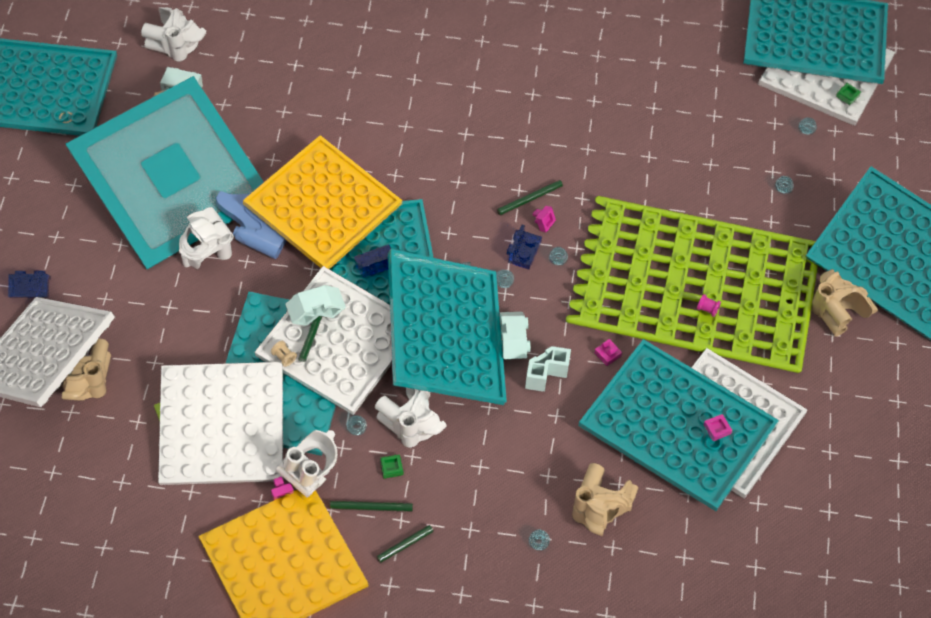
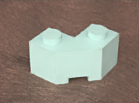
(316, 302)
(514, 335)
(552, 363)

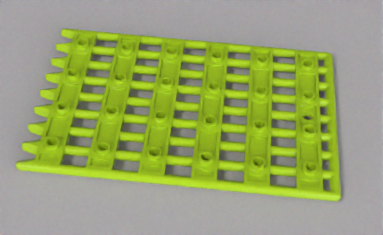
(713, 285)

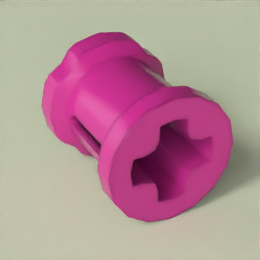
(708, 305)

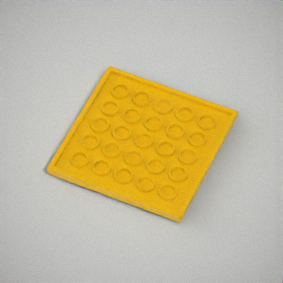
(322, 203)
(283, 559)

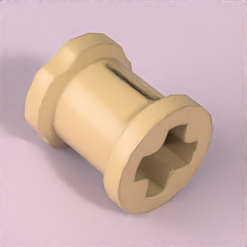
(280, 348)

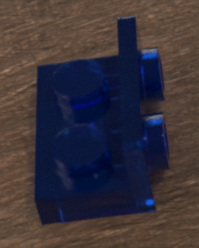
(524, 248)
(372, 261)
(28, 285)

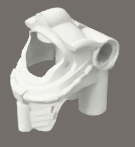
(176, 37)
(213, 236)
(411, 421)
(303, 472)

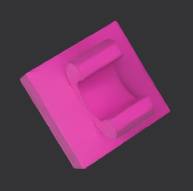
(544, 218)
(608, 352)
(717, 427)
(280, 489)

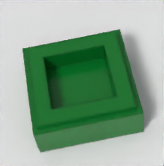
(848, 93)
(391, 466)

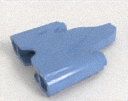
(252, 230)

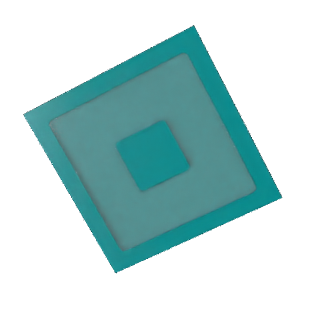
(163, 166)

